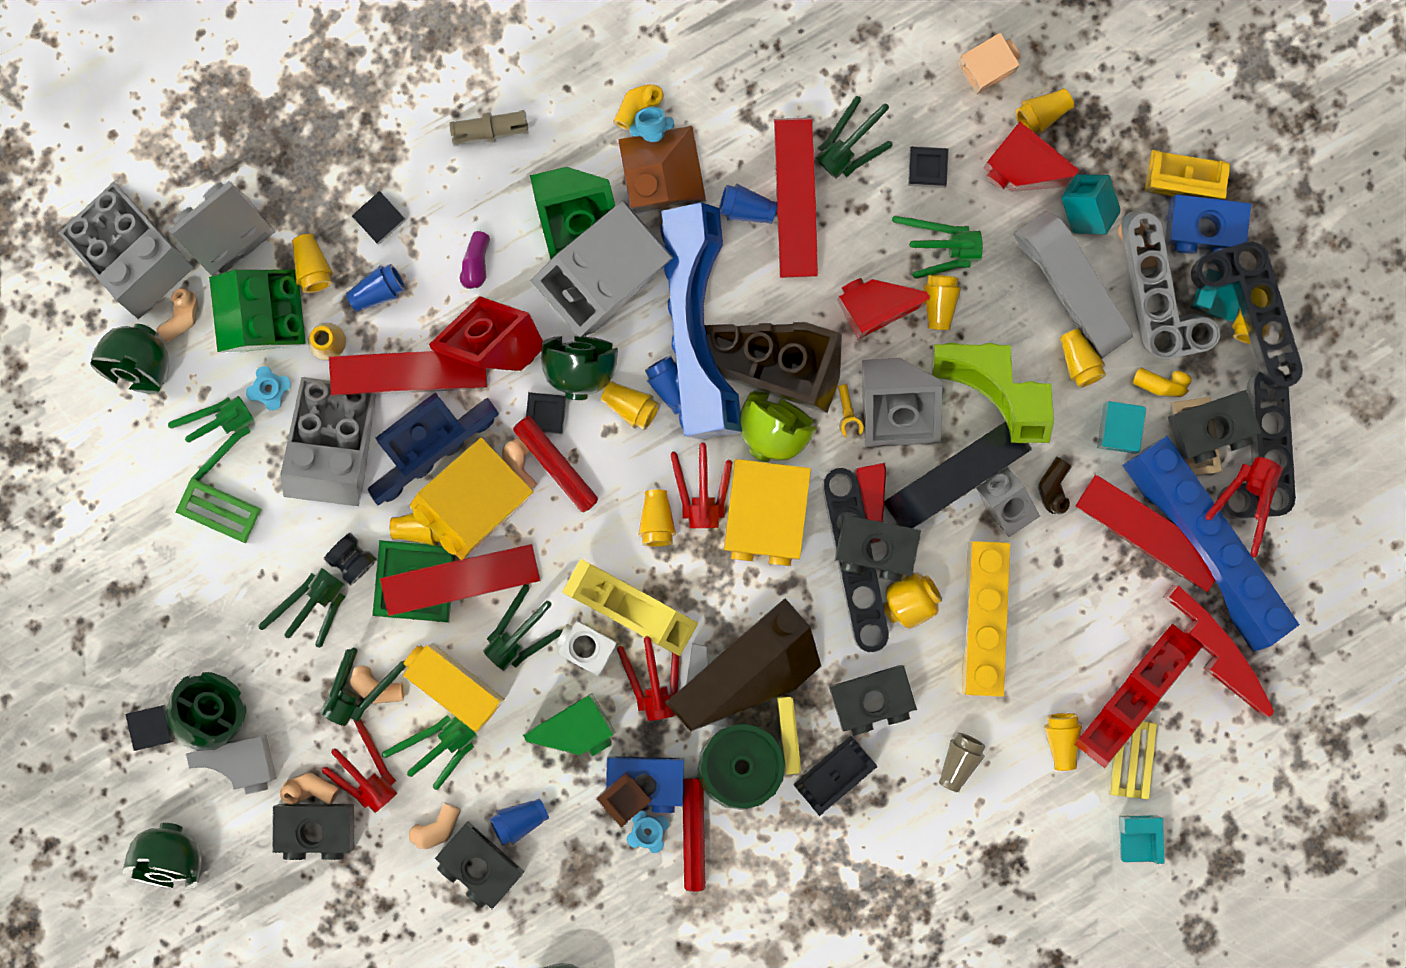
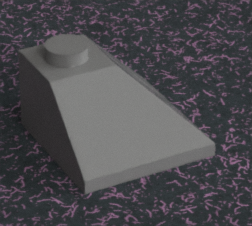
(900, 403)

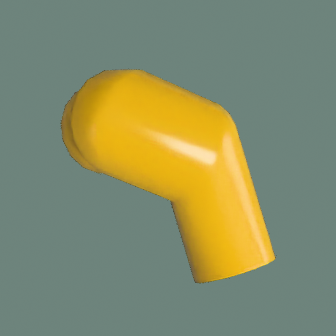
(636, 100)

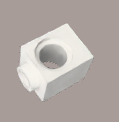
(603, 651)

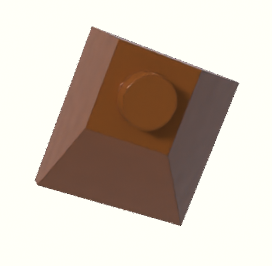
(662, 171)

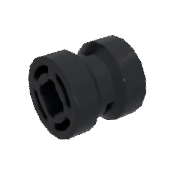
(356, 565)

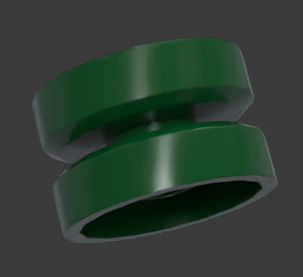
(718, 770)

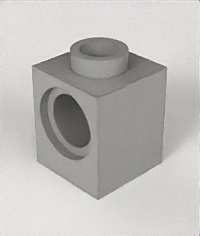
(1008, 502)

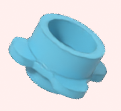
(651, 124)
(279, 386)
(652, 841)

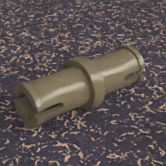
(489, 127)

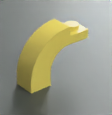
(630, 607)

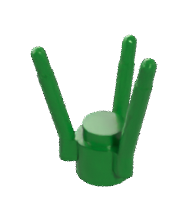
(963, 245)
(230, 415)
(454, 736)

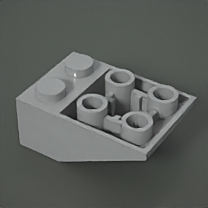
(221, 228)
(125, 251)
(601, 269)
(327, 445)

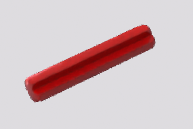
(555, 464)
(693, 835)

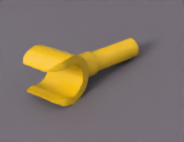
(848, 412)

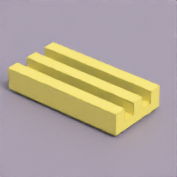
(789, 734)
(1130, 790)

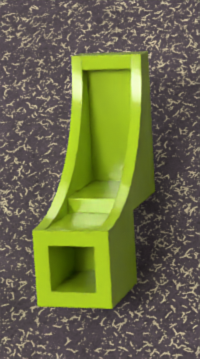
(988, 369)

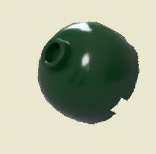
(132, 356)
(578, 366)
(205, 711)
(164, 856)

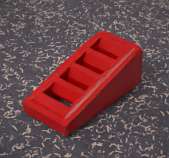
(872, 491)

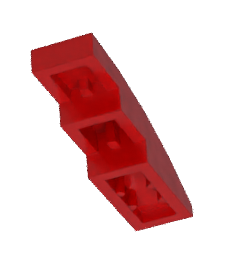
(795, 197)
(402, 373)
(1145, 530)
(460, 579)
(1227, 661)
(1138, 695)

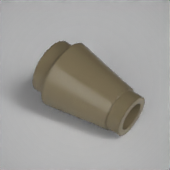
(961, 760)

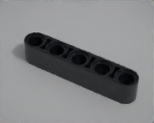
(851, 581)

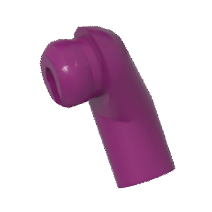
(473, 263)

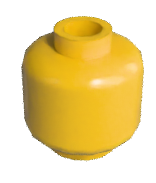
(912, 600)

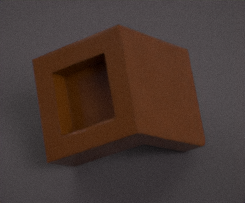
(623, 799)

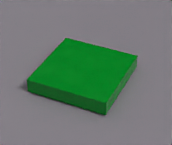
(406, 557)

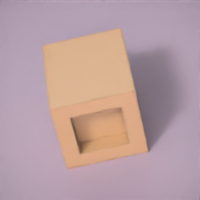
(990, 62)

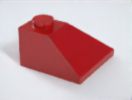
(1028, 163)
(878, 304)
(491, 337)

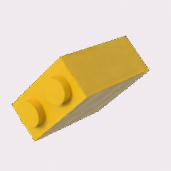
(470, 499)
(767, 511)
(452, 686)

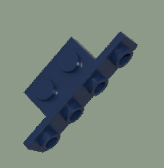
(423, 439)

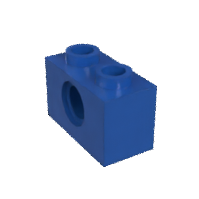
(1183, 219)
(666, 772)

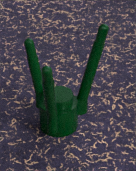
(836, 157)
(324, 589)
(505, 648)
(341, 702)

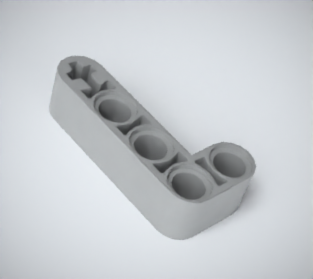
(1075, 282)
(1160, 282)

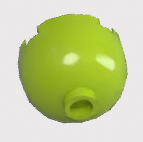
(773, 428)

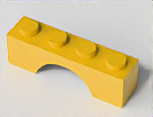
(986, 618)

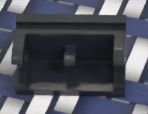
(835, 775)

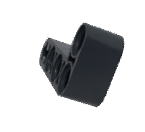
(1256, 317)
(1279, 442)
(955, 477)

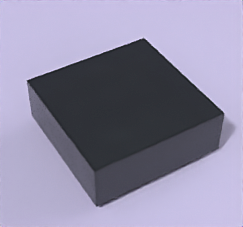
(928, 167)
(378, 218)
(547, 411)
(149, 728)

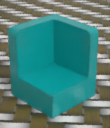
(1091, 204)
(1219, 302)
(1121, 427)
(1141, 839)

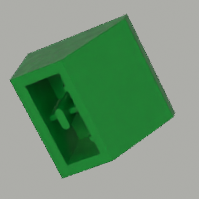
(256, 310)

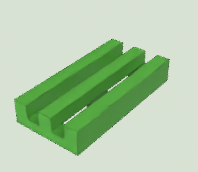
(189, 497)

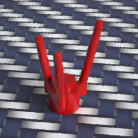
(1263, 482)
(703, 511)
(654, 702)
(374, 790)

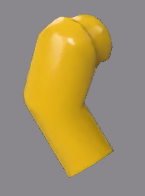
(1162, 386)

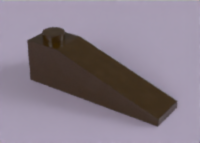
(784, 360)
(758, 666)

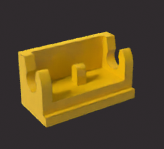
(1186, 176)

